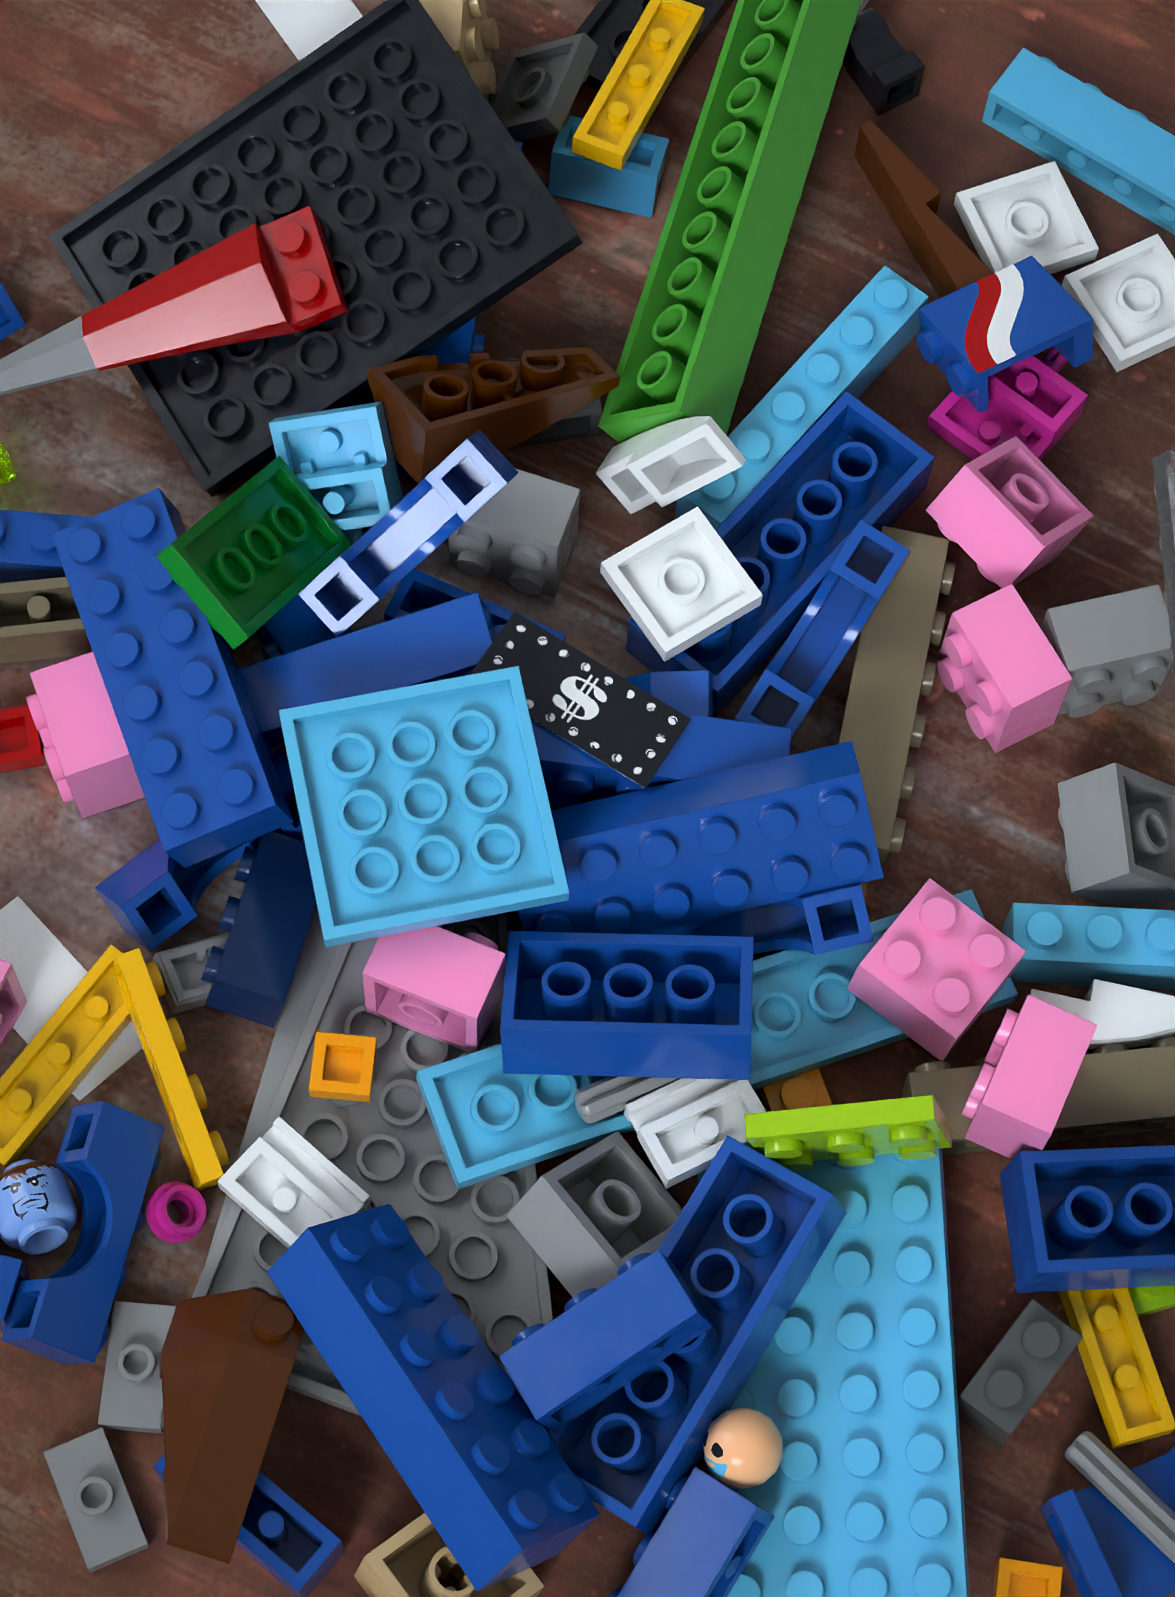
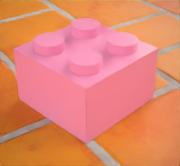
(1008, 513)
(1002, 669)
(82, 736)
(935, 969)
(436, 984)
(1033, 1073)

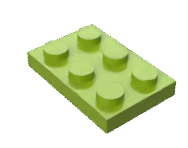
(850, 1132)

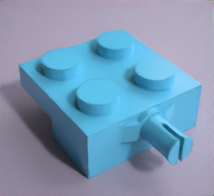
(343, 462)

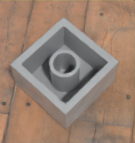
(521, 535)
(1111, 648)
(595, 1214)

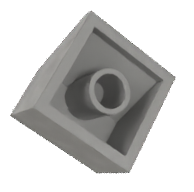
(1119, 835)

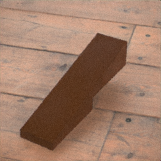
(913, 208)

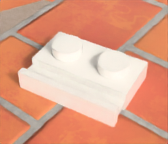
(688, 1123)
(290, 1185)

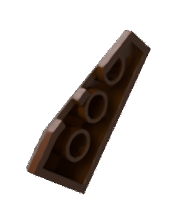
(440, 405)
(221, 1397)

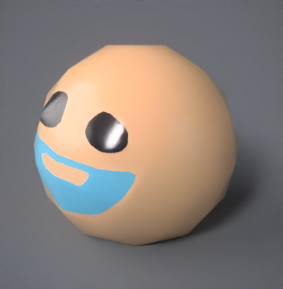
(743, 1448)

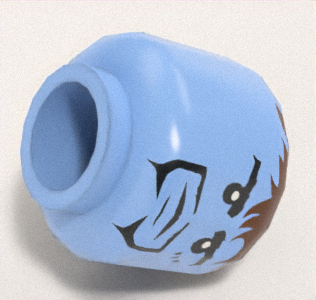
(35, 1207)

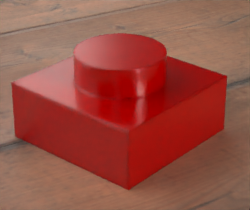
(19, 740)

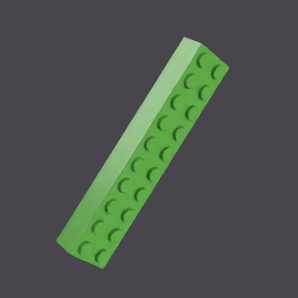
(730, 215)

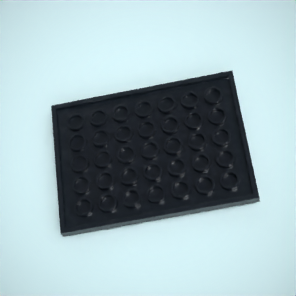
(416, 202)

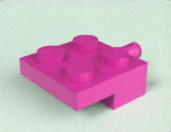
(1023, 402)

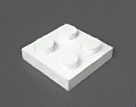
(1025, 218)
(1129, 301)
(681, 583)

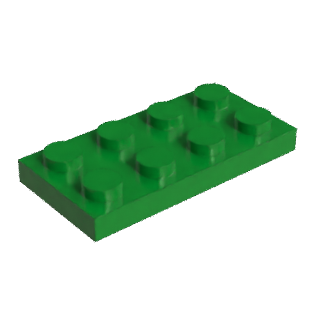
(254, 552)

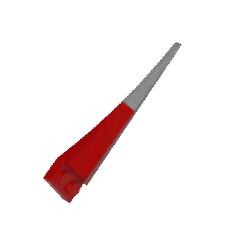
(234, 292)

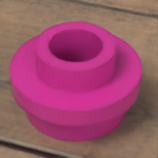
(191, 1209)

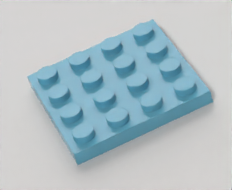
(423, 806)

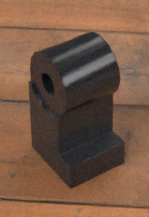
(879, 63)

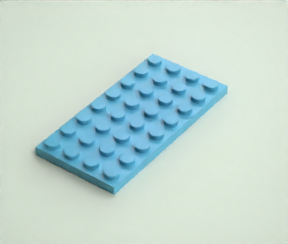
(865, 1403)

